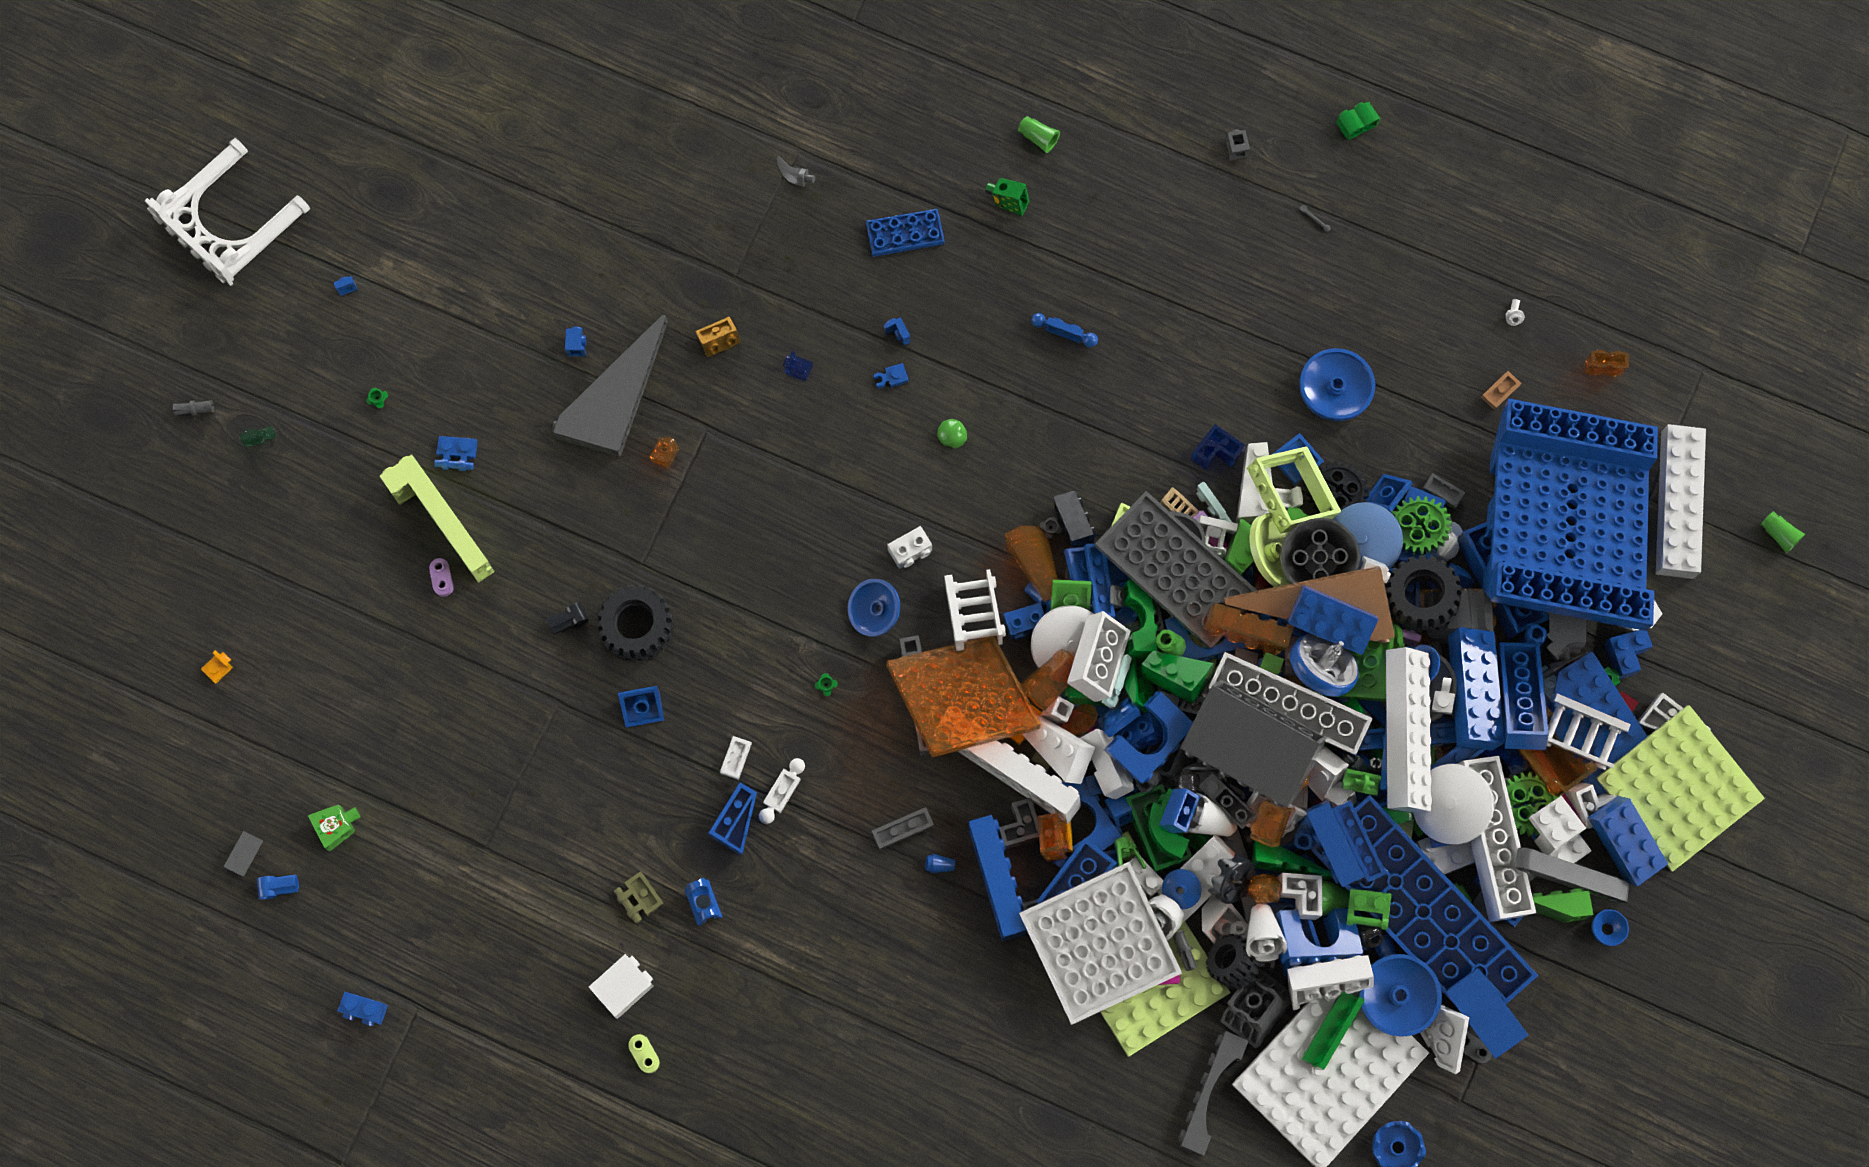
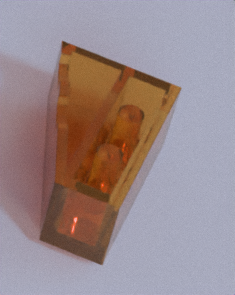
(1049, 680)

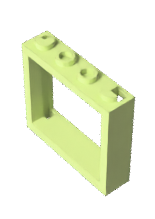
(1312, 477)

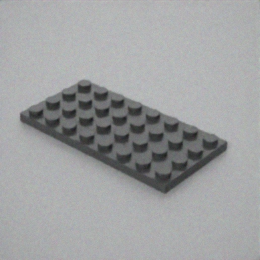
(1171, 565)

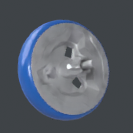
(1328, 659)

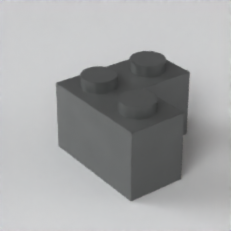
(1026, 826)

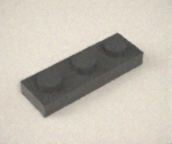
(902, 828)

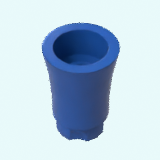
(1536, 635)
(1304, 836)

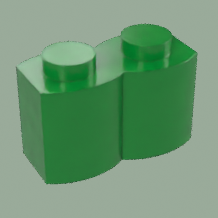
(1357, 120)

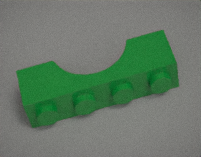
(1144, 640)

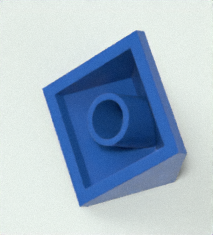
(1388, 491)
(641, 706)

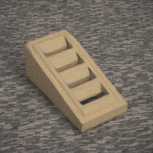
(1178, 498)

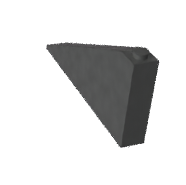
(608, 406)

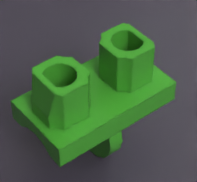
(1361, 781)

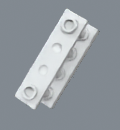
(958, 619)
(1597, 719)

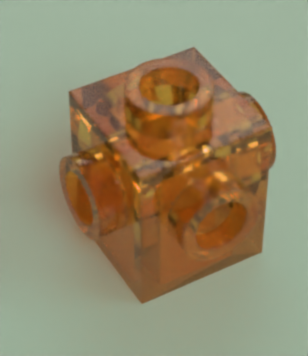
(1265, 888)

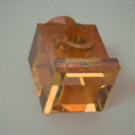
(666, 457)

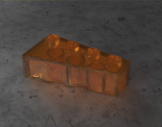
(1248, 629)

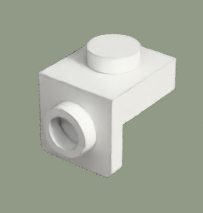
(1290, 498)

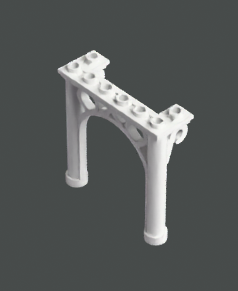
(231, 261)

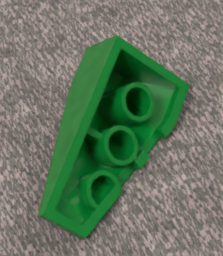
(1136, 686)
(1284, 861)

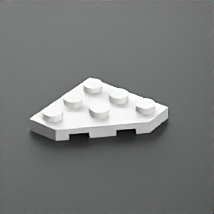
(1447, 1038)

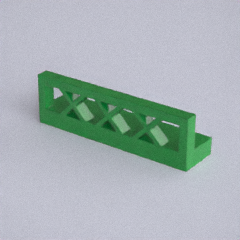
(1332, 1030)

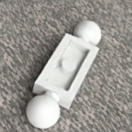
(782, 791)

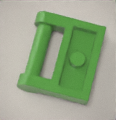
(1370, 902)

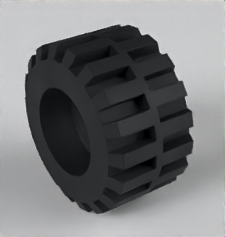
(1223, 968)

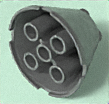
(1319, 550)

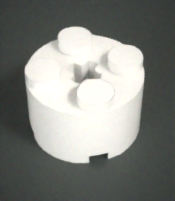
(1167, 914)

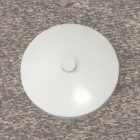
(1057, 631)
(1459, 805)

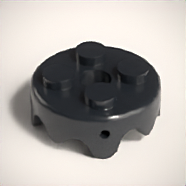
(1234, 880)

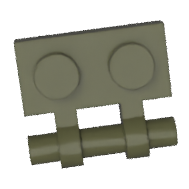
(644, 894)

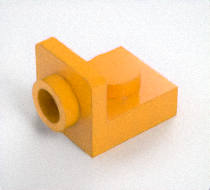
(217, 667)

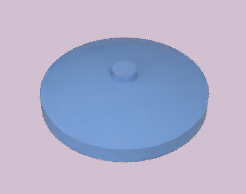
(1374, 530)

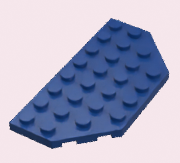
(1591, 686)

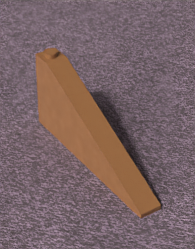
(1359, 588)

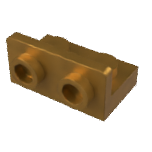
(718, 336)

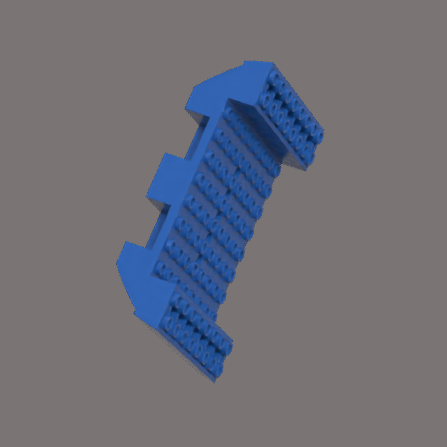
(1607, 463)

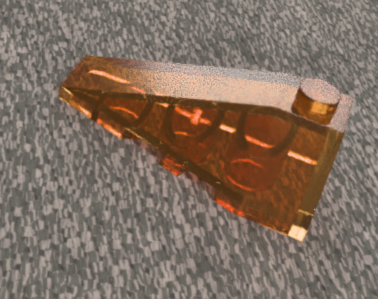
(1034, 556)

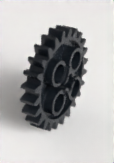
(1349, 478)

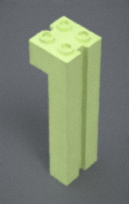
(409, 479)

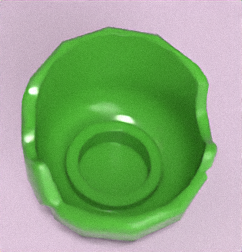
(952, 433)

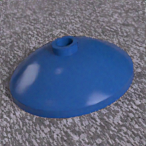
(865, 604)

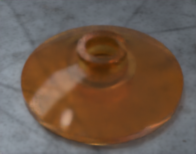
(1081, 719)

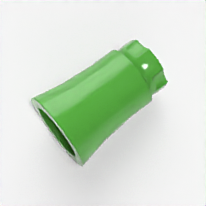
(1039, 133)
(1782, 531)
(1175, 647)

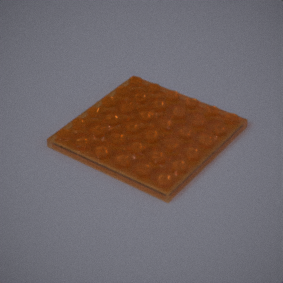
(963, 696)

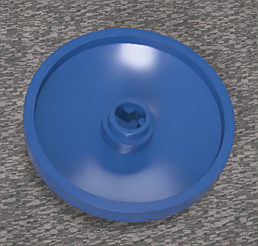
(1337, 384)
(1403, 995)

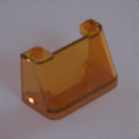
(1556, 766)

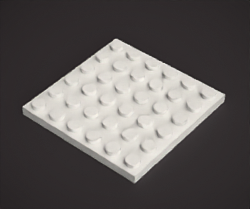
(1100, 943)

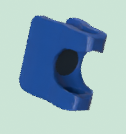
(702, 901)

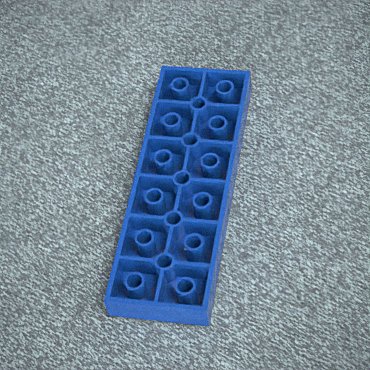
(1431, 914)

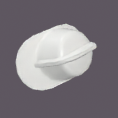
(1450, 547)

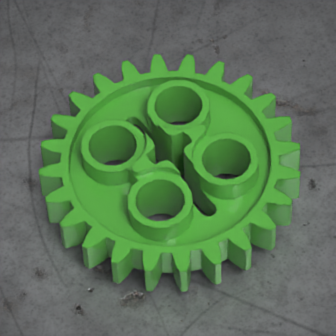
(1434, 517)
(1523, 787)

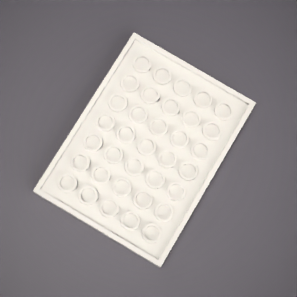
(1329, 1106)

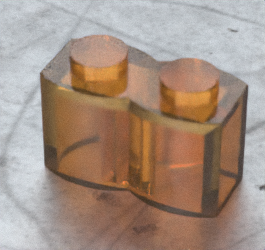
(1607, 363)

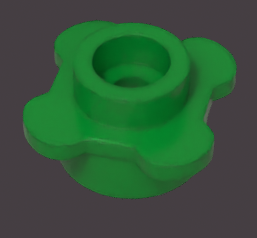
(374, 392)
(825, 678)

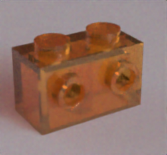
(1270, 823)
(1052, 837)

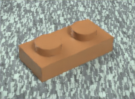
(1501, 390)

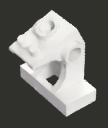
(1217, 529)

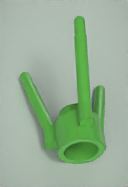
(1124, 849)

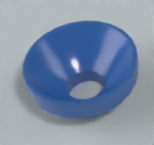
(1619, 927)

